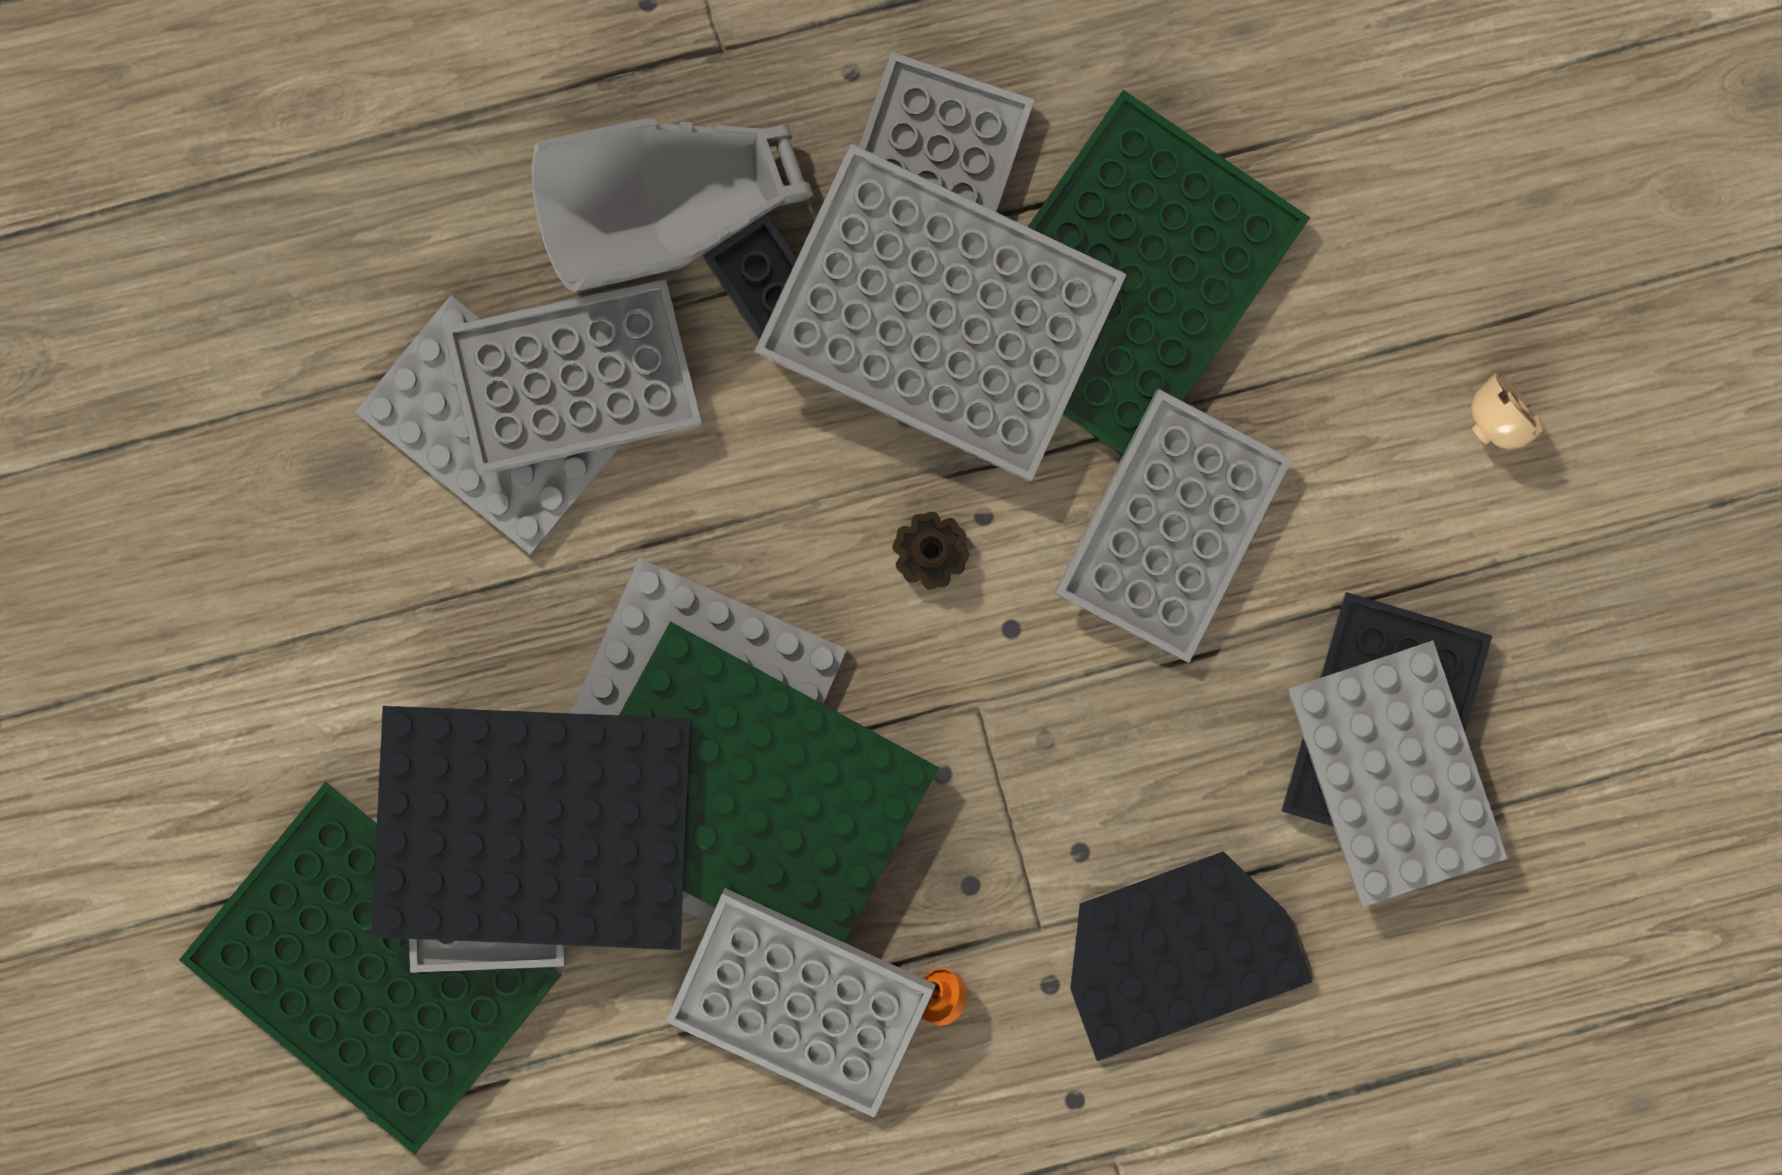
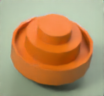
(947, 998)

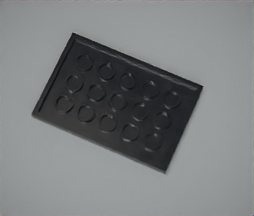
(1372, 631)

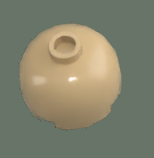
(1503, 415)

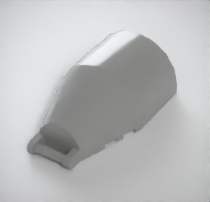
(654, 195)

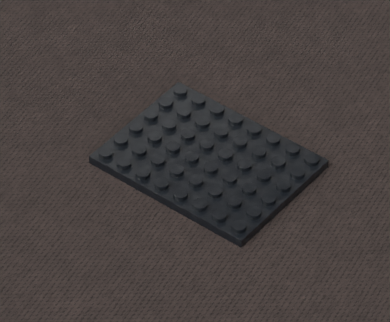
(531, 827)

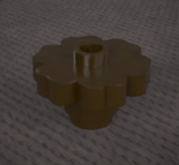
(930, 530)

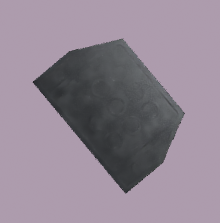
(1179, 953)

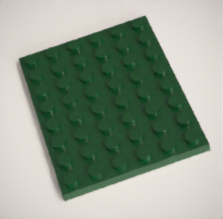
(1193, 252)
(779, 786)
(304, 969)

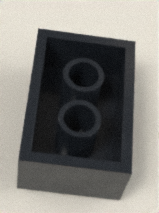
(753, 270)

